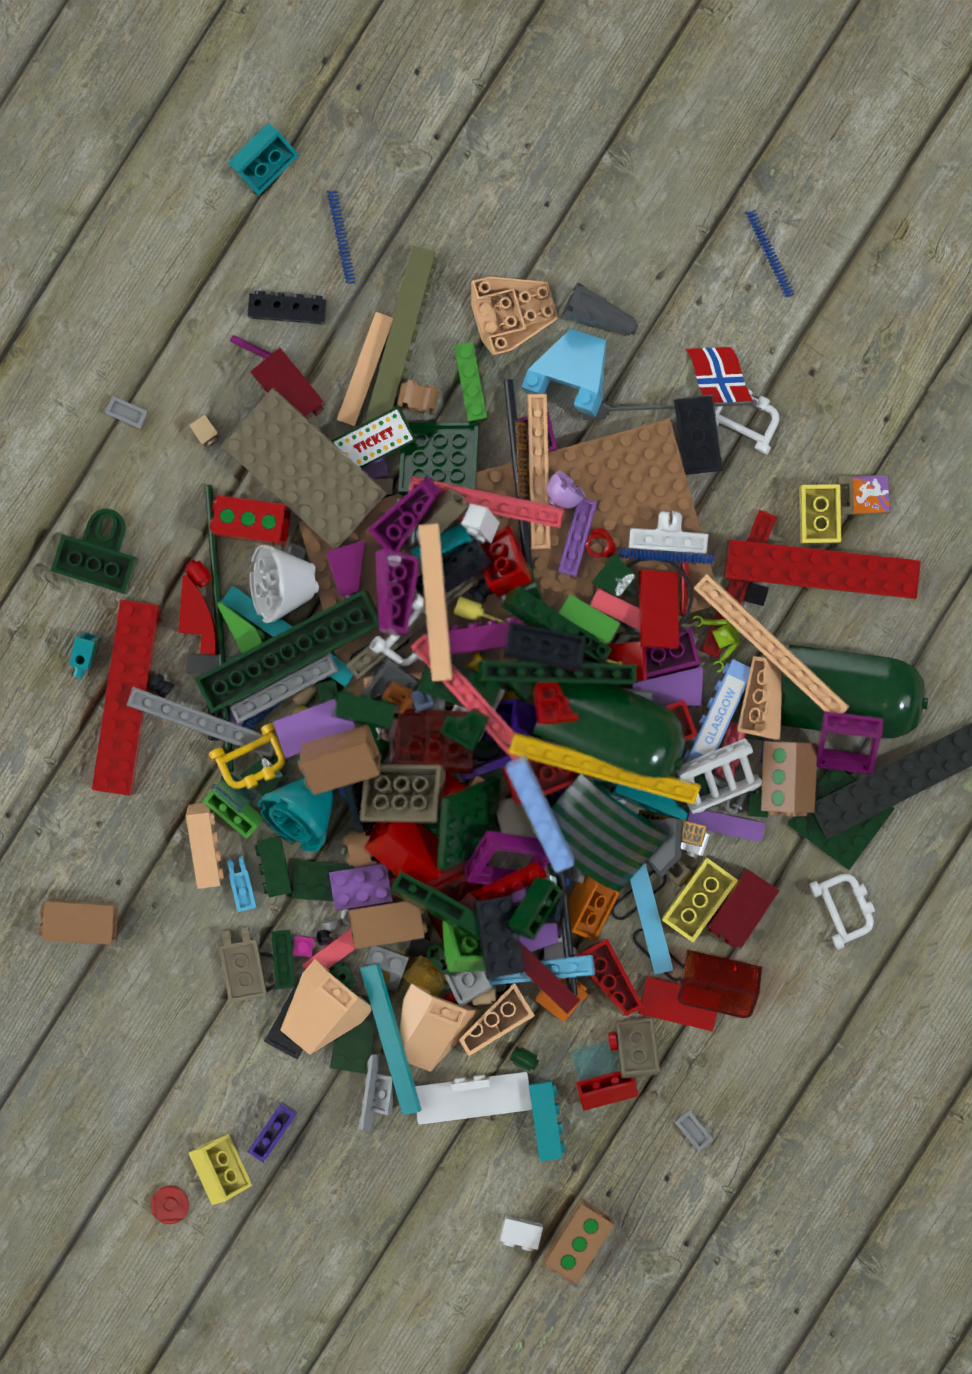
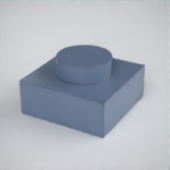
(421, 701)

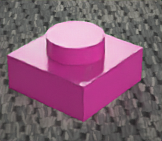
(303, 946)

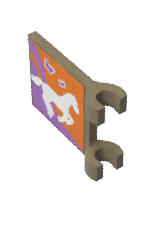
(866, 494)

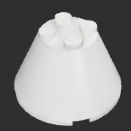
(280, 582)

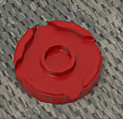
(169, 1204)

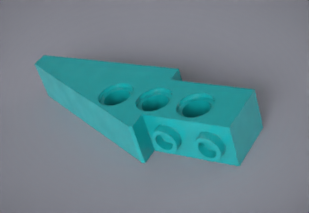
(649, 801)

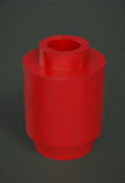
(198, 573)

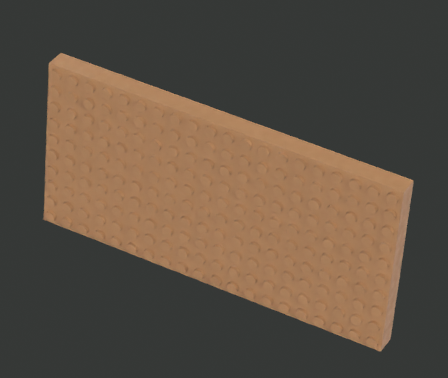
(628, 476)

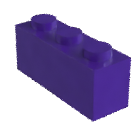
(272, 1132)

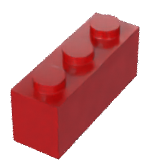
(606, 1090)

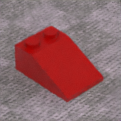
(508, 563)

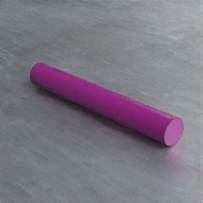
(250, 347)

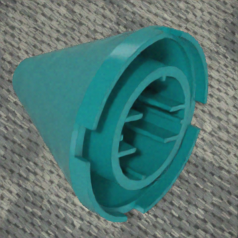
(299, 814)

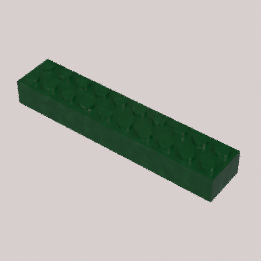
(289, 651)

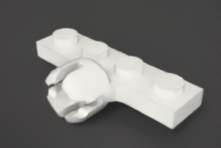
(668, 536)

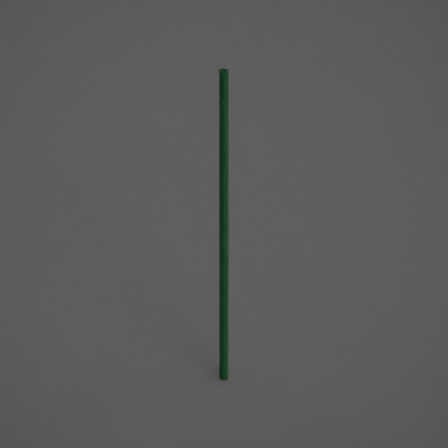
(217, 597)

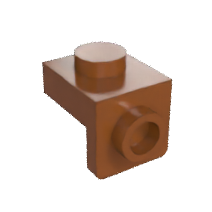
(398, 695)

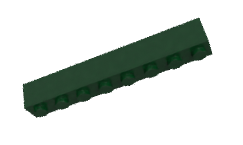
(534, 672)

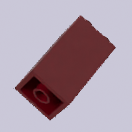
(282, 375)
(742, 909)

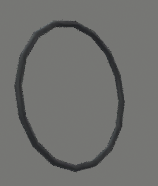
(689, 589)

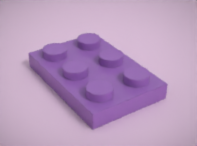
(360, 887)

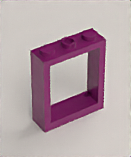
(854, 726)
(476, 868)

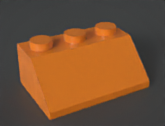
(590, 907)

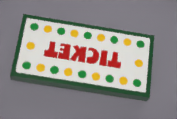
(376, 437)

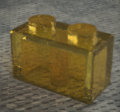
(425, 975)

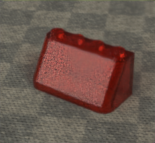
(719, 984)

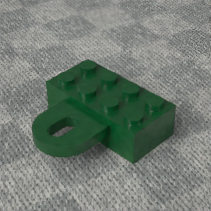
(97, 557)

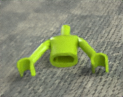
(724, 636)

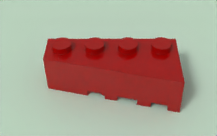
(612, 978)

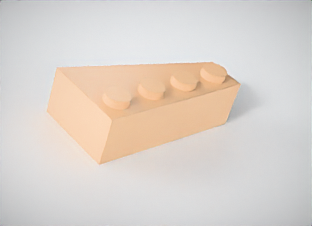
(762, 700)
(203, 845)
(504, 1016)

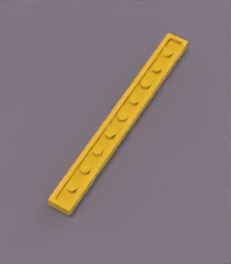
(581, 763)

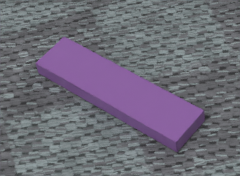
(577, 537)
(728, 825)

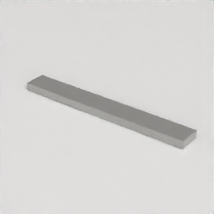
(196, 720)

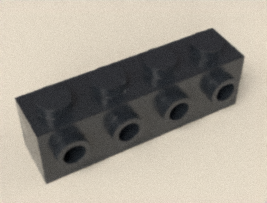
(287, 308)
(460, 567)

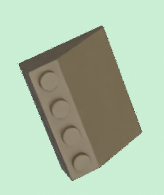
(403, 794)

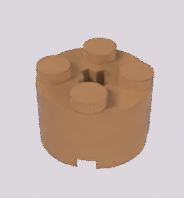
(418, 398)
(357, 854)

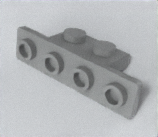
(378, 1093)

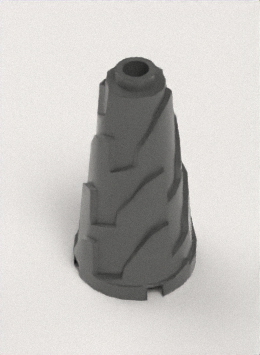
(595, 311)

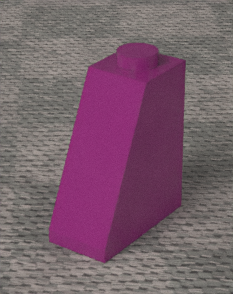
(347, 568)

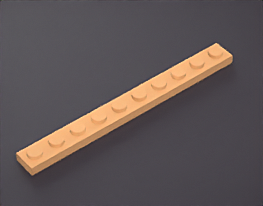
(770, 645)

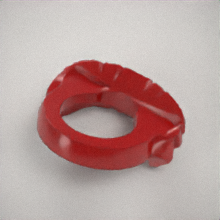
(601, 533)

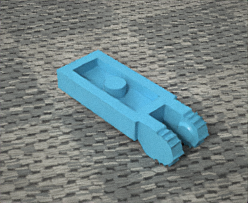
(241, 886)

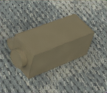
(445, 510)

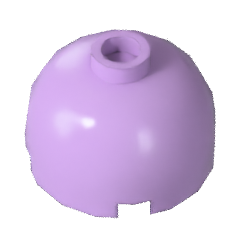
(563, 491)

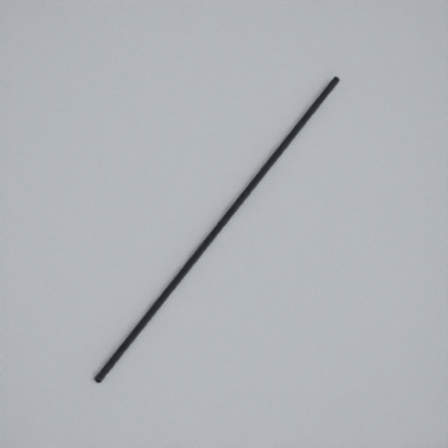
(526, 551)

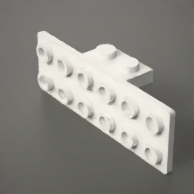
(473, 1097)

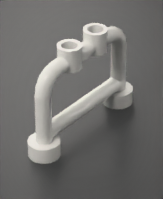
(762, 441)
(380, 645)
(859, 892)

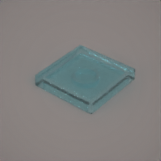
(236, 798)
(594, 1061)

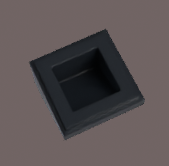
(756, 594)
(419, 947)

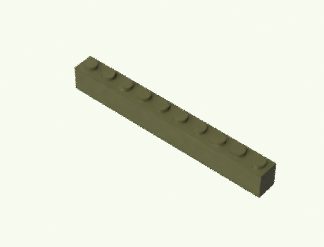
(402, 331)

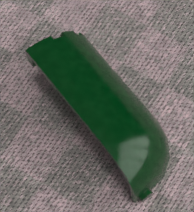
(865, 682)
(620, 729)

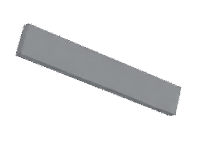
(284, 688)

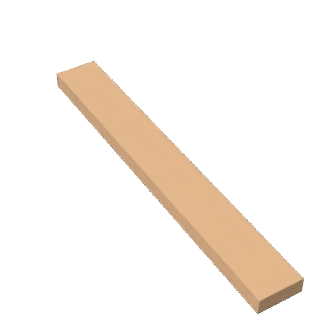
(538, 464)
(435, 602)

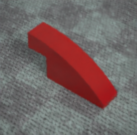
(197, 617)

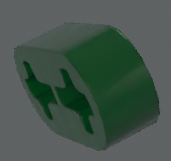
(438, 963)

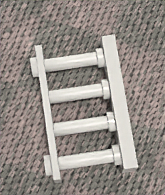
(717, 758)

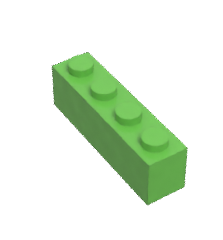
(470, 382)

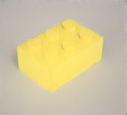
(820, 514)

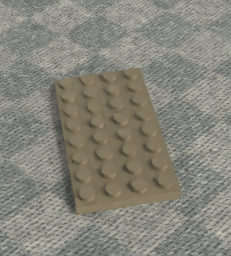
(304, 469)

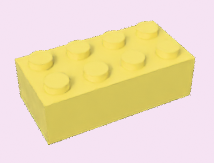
(699, 899)

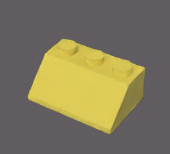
(220, 1169)

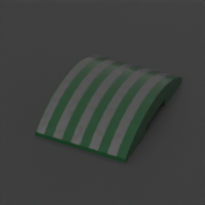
(603, 833)

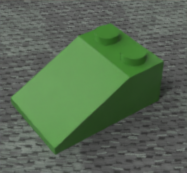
(461, 950)

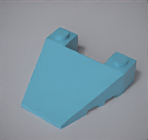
(574, 362)

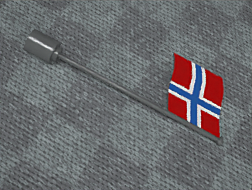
(716, 373)

